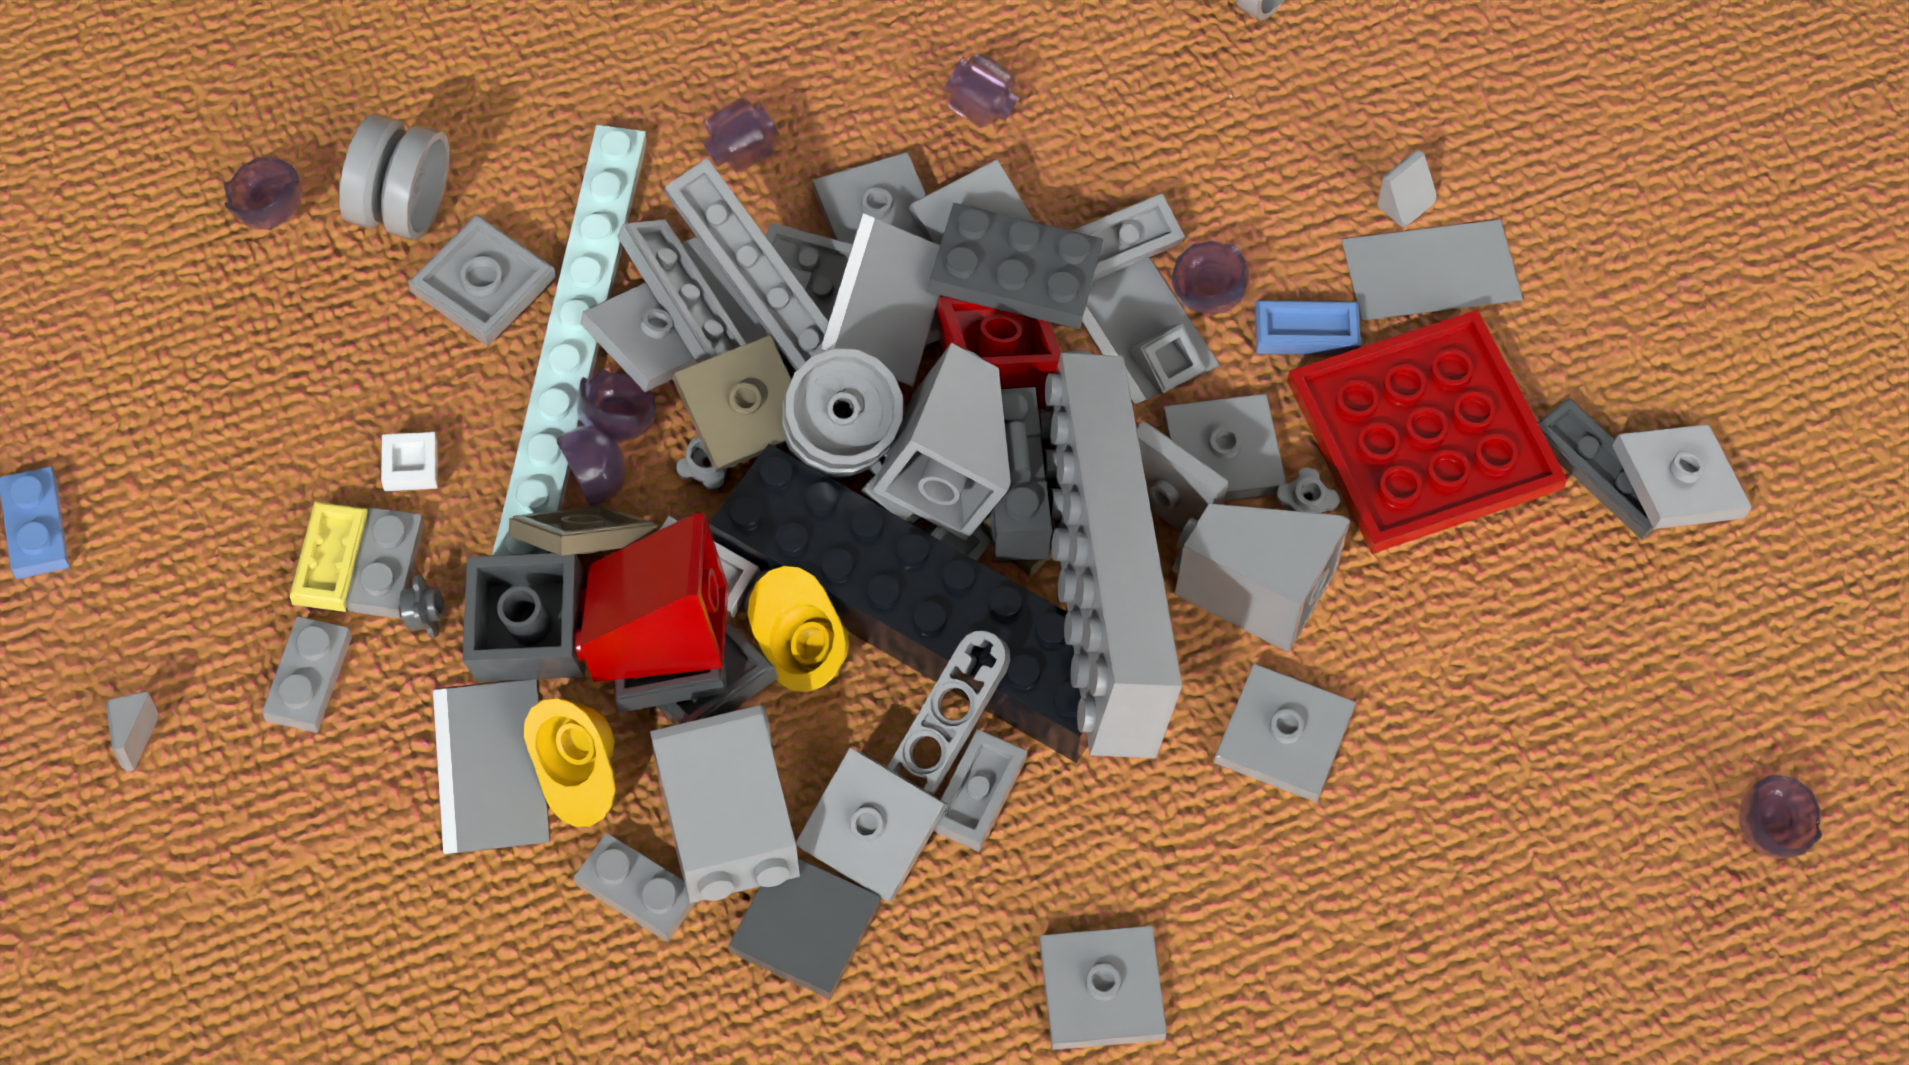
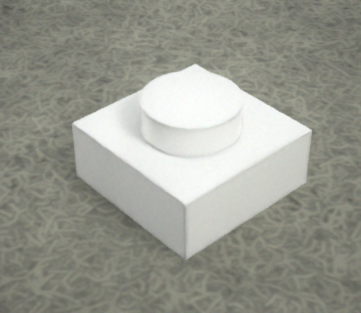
(409, 461)

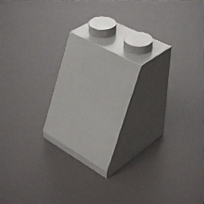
(950, 446)
(1259, 566)
(725, 804)

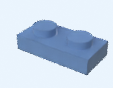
(33, 523)

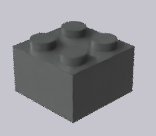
(522, 617)

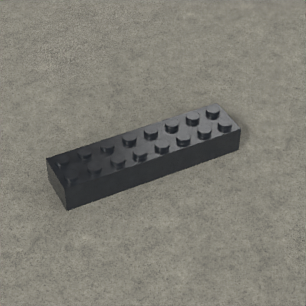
(907, 591)

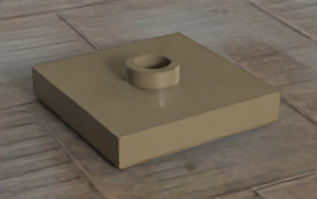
(736, 401)
(580, 529)

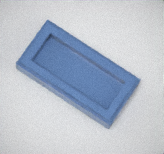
(1306, 327)

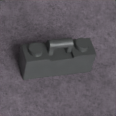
(1022, 516)

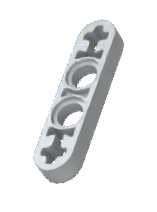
(933, 723)

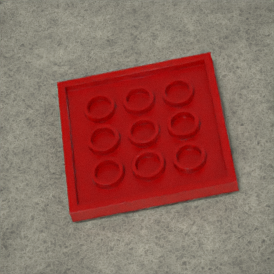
(1425, 431)

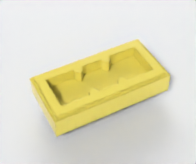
(328, 556)

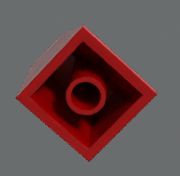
(655, 606)

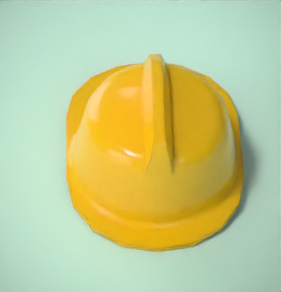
(797, 628)
(572, 759)

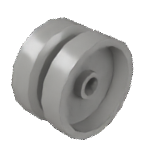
(394, 176)
(871, 402)

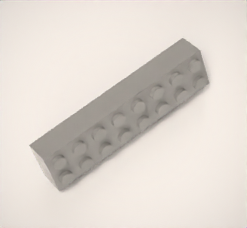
(1107, 559)

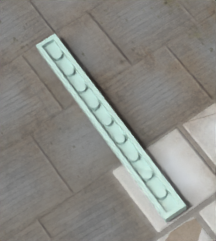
(568, 349)

